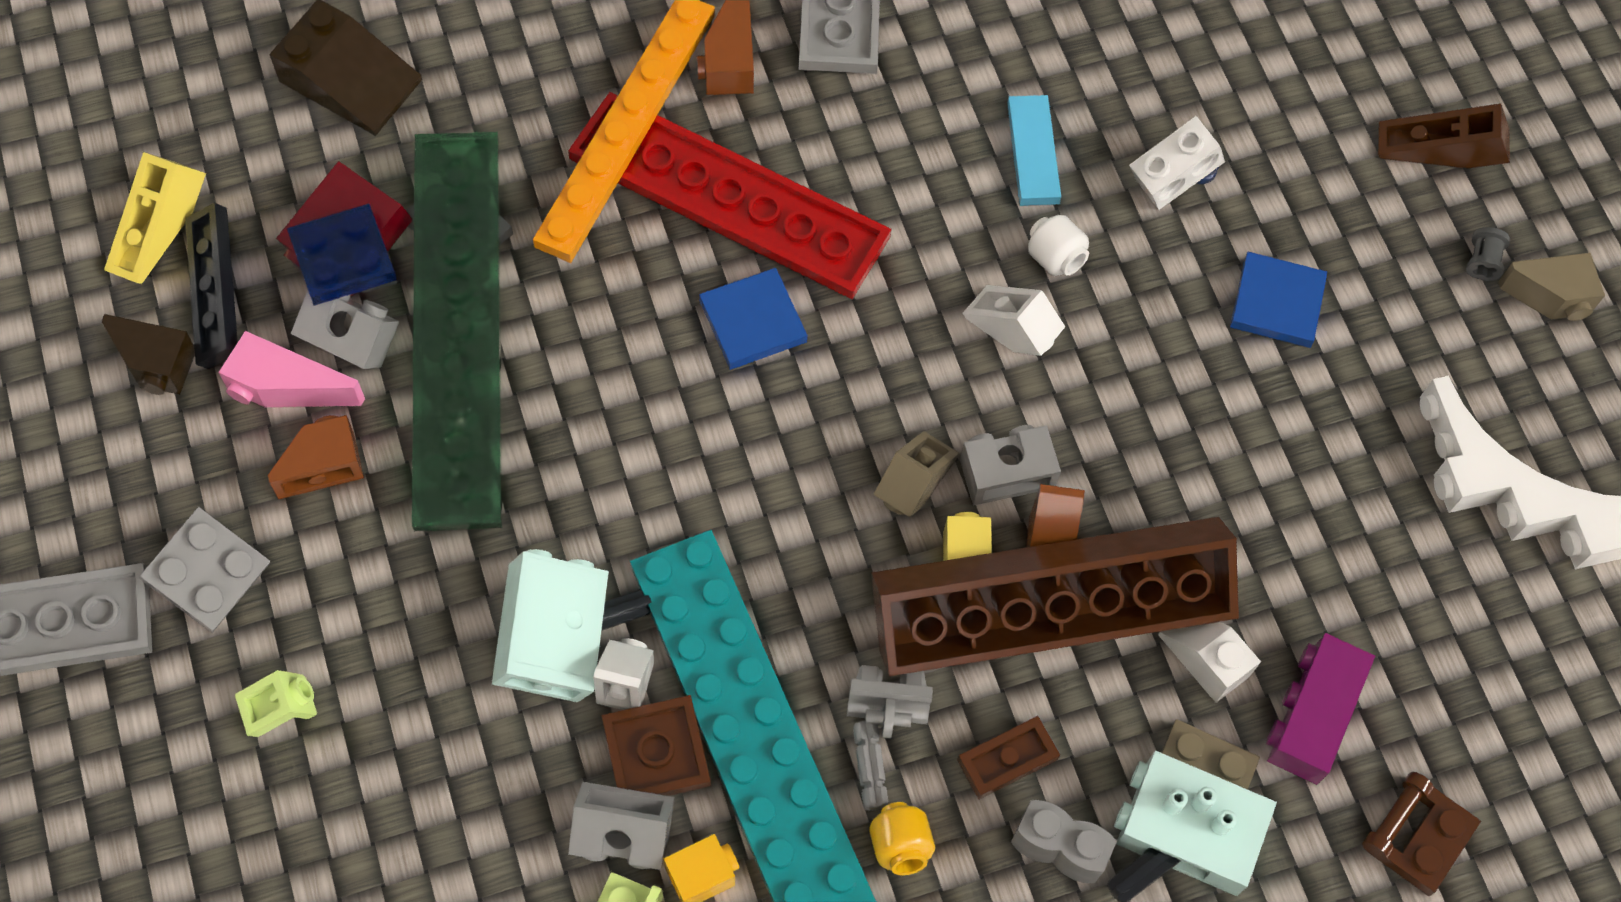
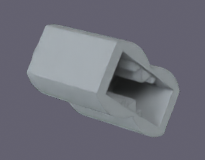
(1074, 847)

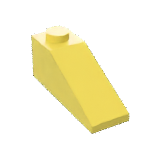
(153, 215)

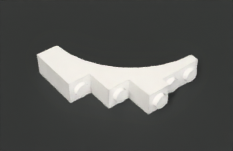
(1527, 502)

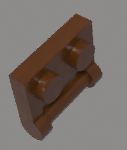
(1435, 840)

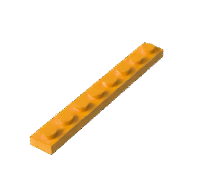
(623, 129)

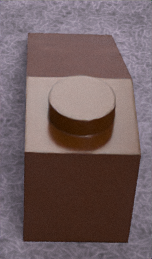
(1448, 138)

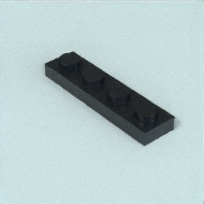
(211, 285)

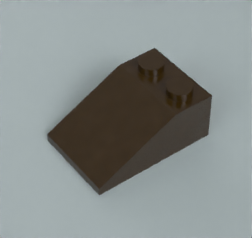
(343, 67)

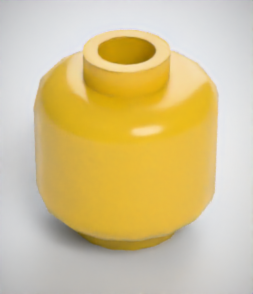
(902, 838)

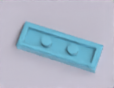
(1034, 150)

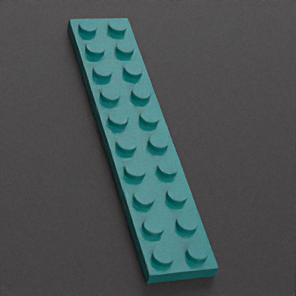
(749, 725)

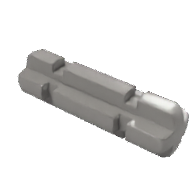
(870, 766)

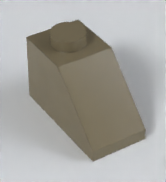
(1556, 285)
(915, 474)

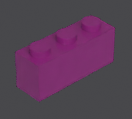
(1319, 708)

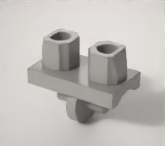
(889, 702)

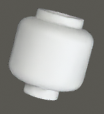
(1058, 245)

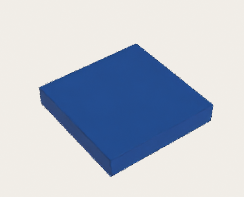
(1279, 299)
(753, 318)

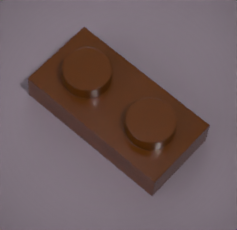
(1008, 757)

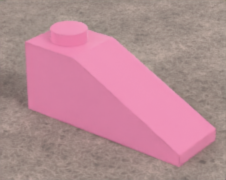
(283, 378)

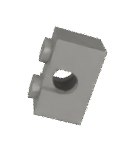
(364, 342)
(994, 480)
(638, 814)

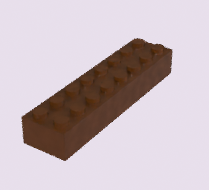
(1055, 595)

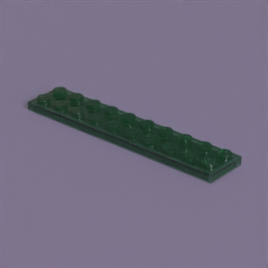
(456, 333)

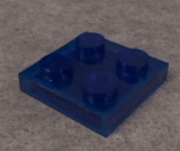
(341, 254)

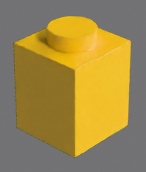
(702, 870)

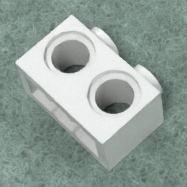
(1177, 162)

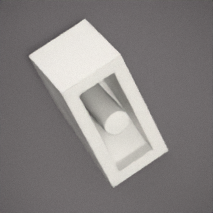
(1016, 318)
(1212, 656)
(623, 674)

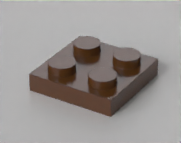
(657, 748)

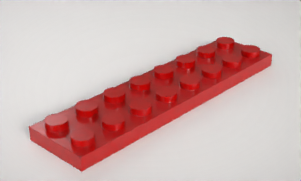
(748, 203)

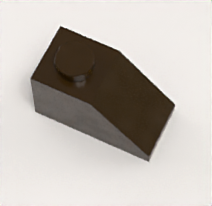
(153, 353)

